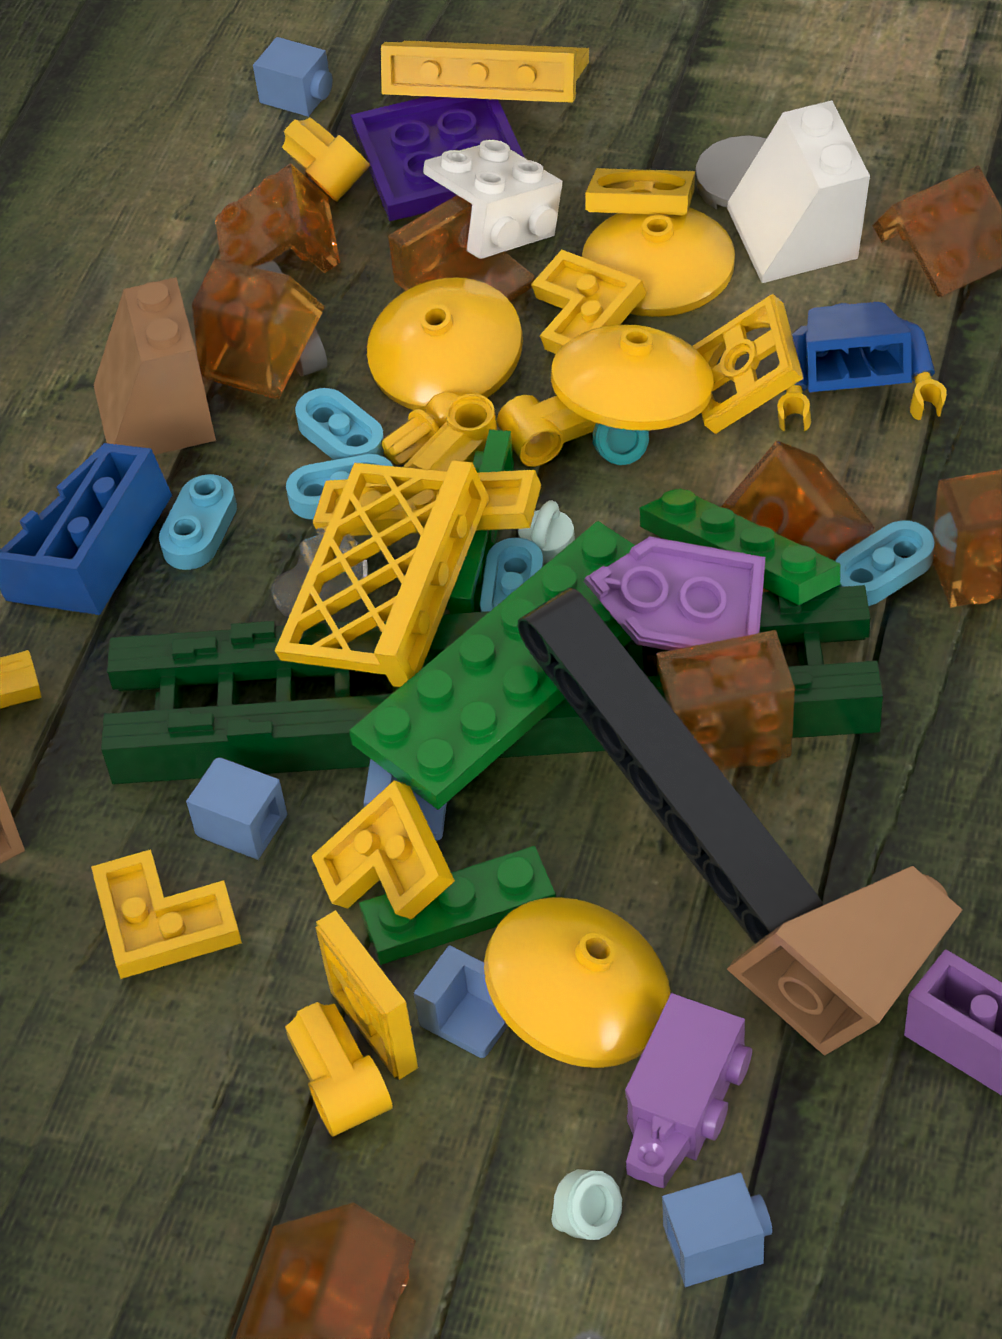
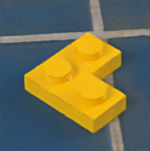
(588, 296)
(386, 844)
(158, 930)

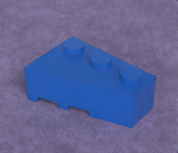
(88, 534)

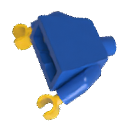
(857, 349)

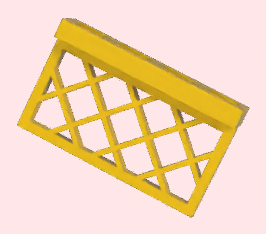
(481, 70)
(424, 589)

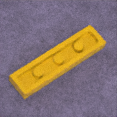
(509, 504)

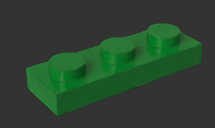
(467, 907)

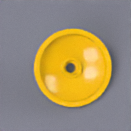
(678, 258)
(463, 355)
(632, 378)
(575, 981)

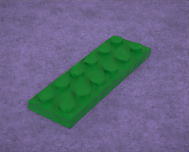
(483, 686)

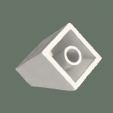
(802, 196)

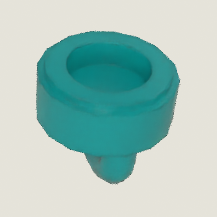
(619, 445)

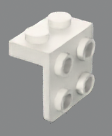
(509, 195)

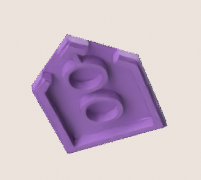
(681, 593)

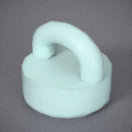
(549, 530)
(587, 1204)

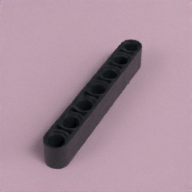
(666, 765)

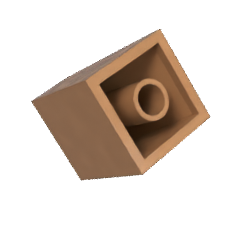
(151, 374)
(848, 959)

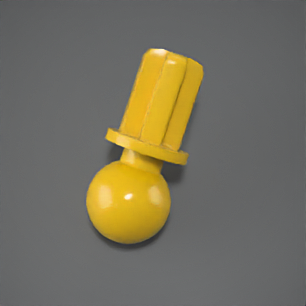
(420, 427)

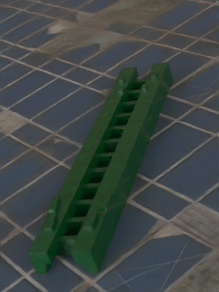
(316, 733)

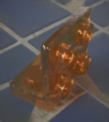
(276, 216)
(950, 230)
(437, 249)
(733, 698)

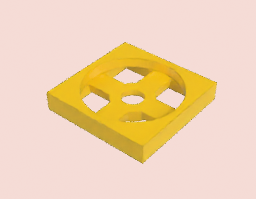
(640, 191)
(733, 343)
(367, 995)

